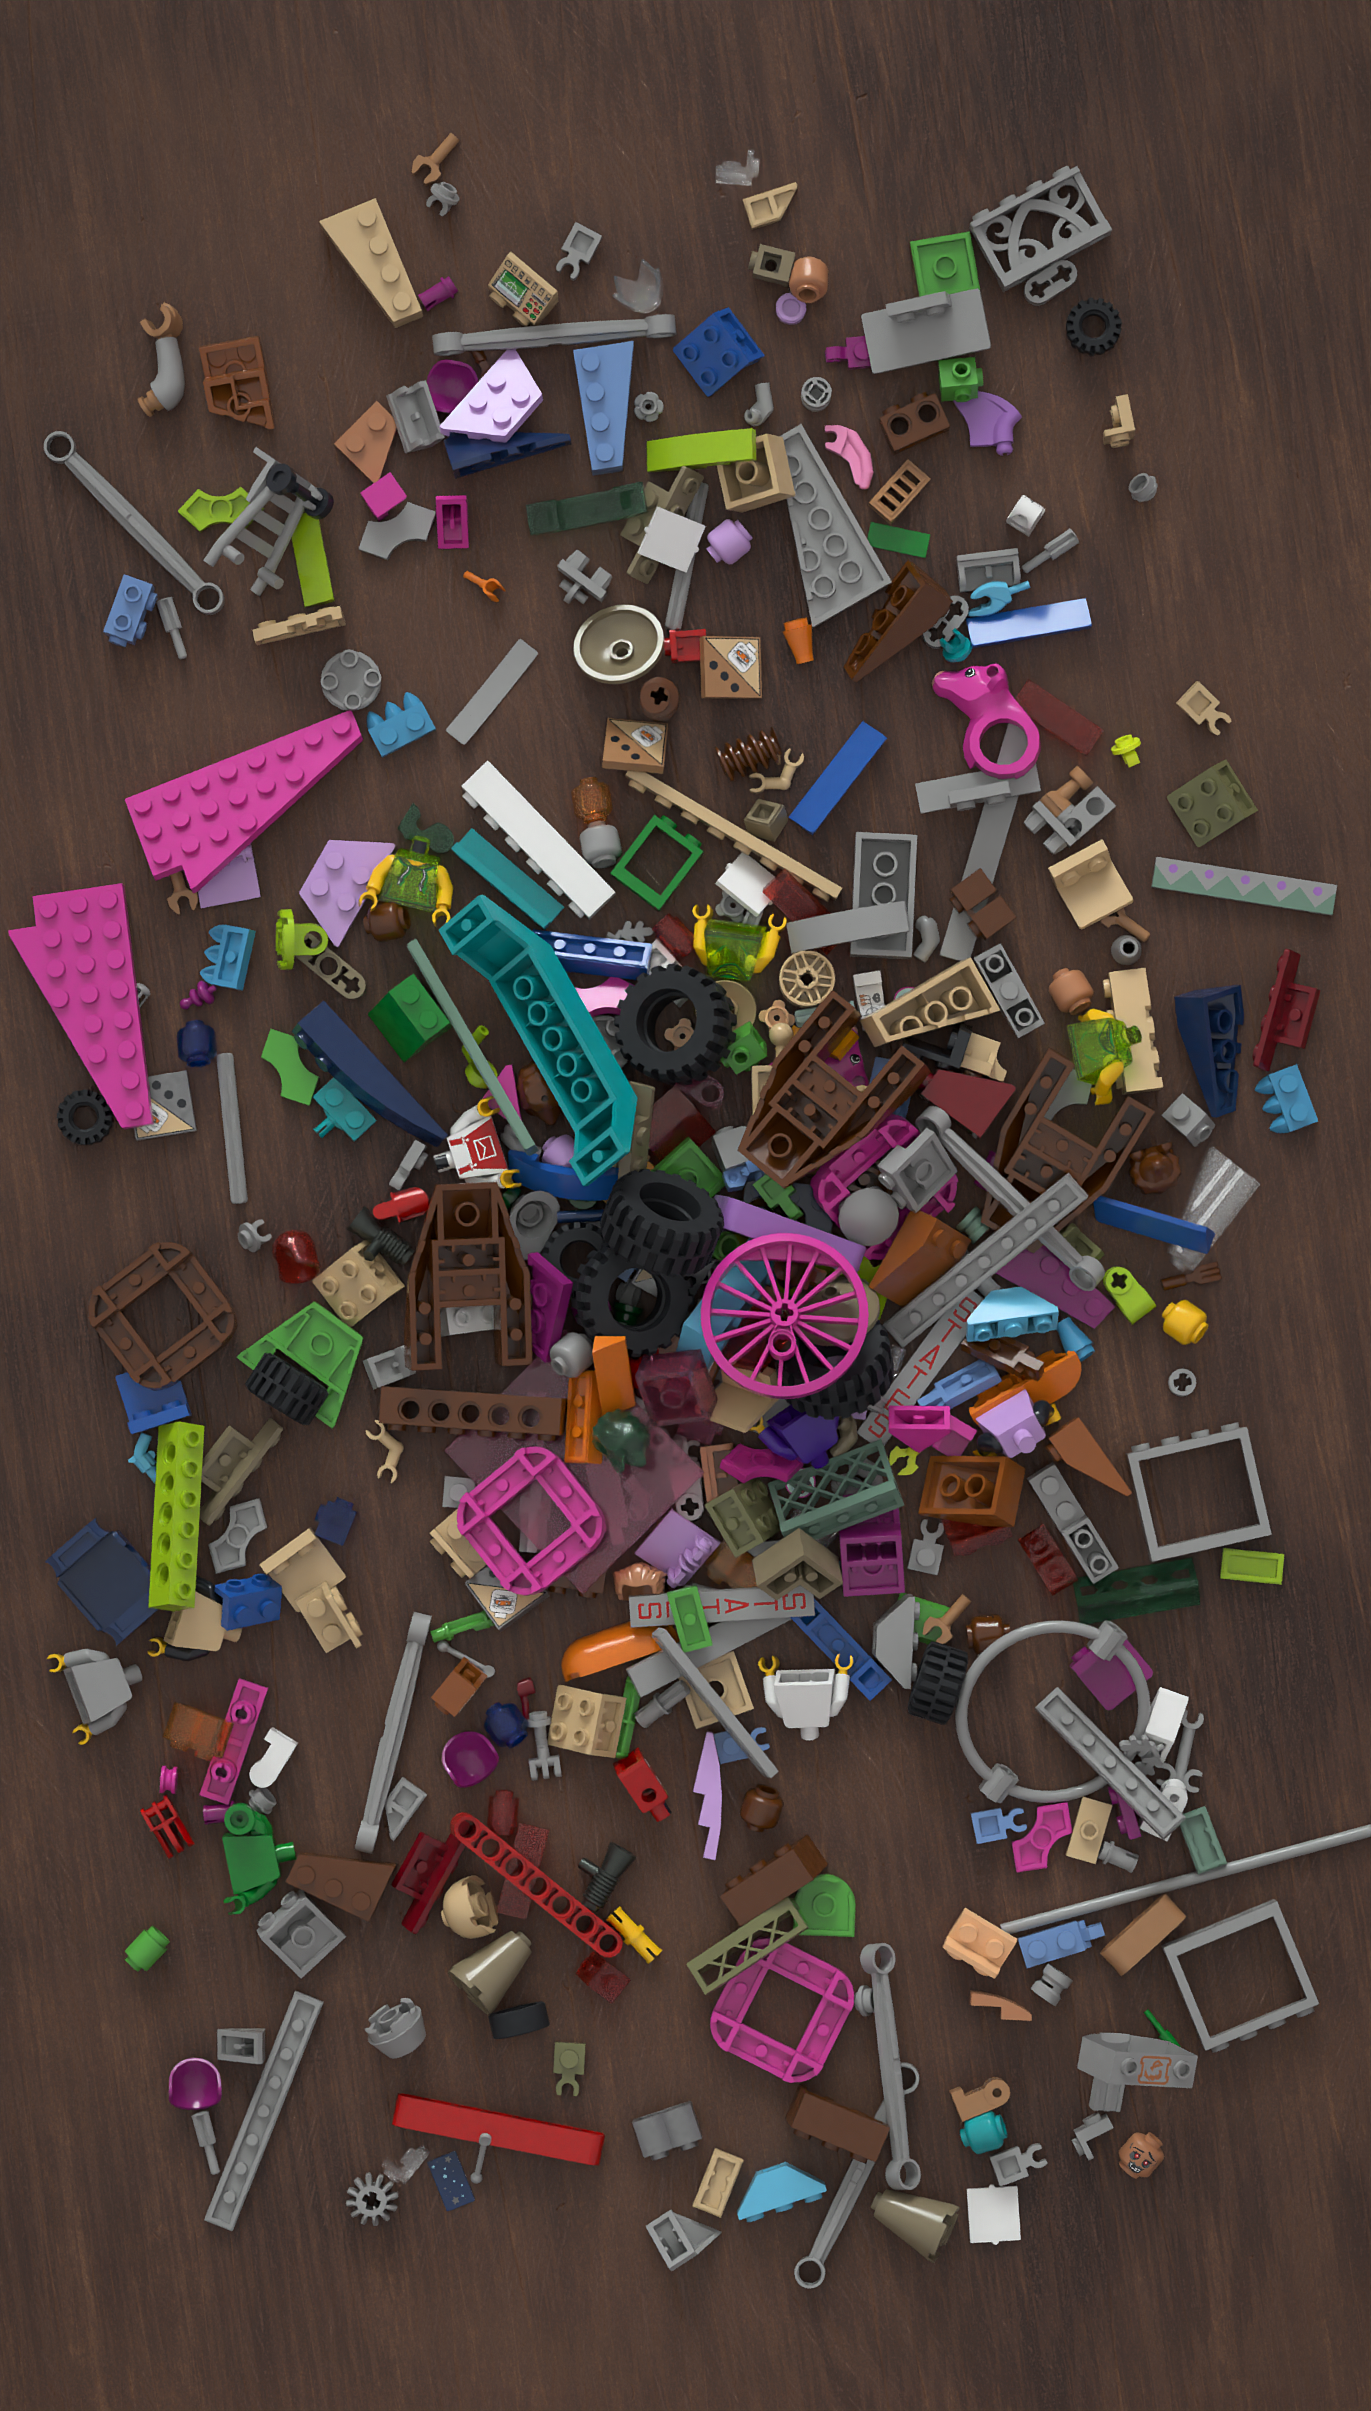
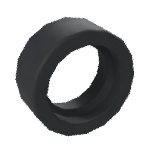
(519, 2020)

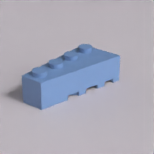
(604, 396)

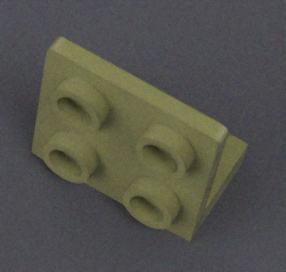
(1211, 803)
(744, 1516)

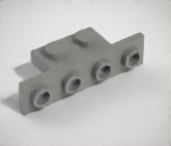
(973, 788)

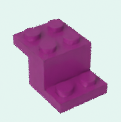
(872, 1556)

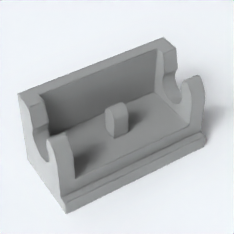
(415, 417)
(986, 567)

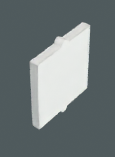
(671, 539)
(745, 882)
(993, 2214)

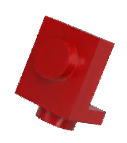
(684, 645)

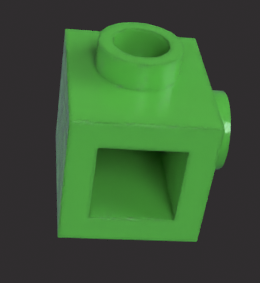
(959, 379)
(746, 1050)

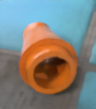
(799, 638)

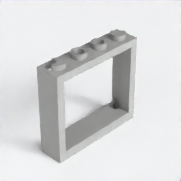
(1174, 1445)
(1218, 1930)

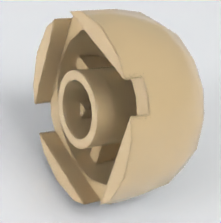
(468, 1909)

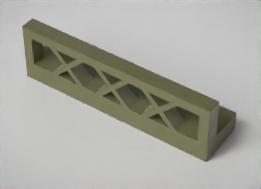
(745, 1936)

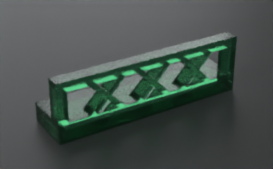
(1137, 1597)

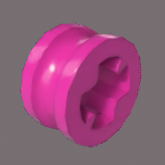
(168, 1779)

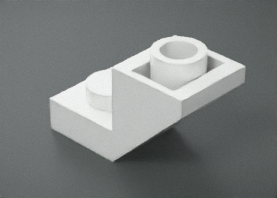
(1165, 1719)

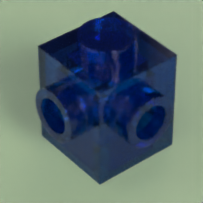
(335, 1520)

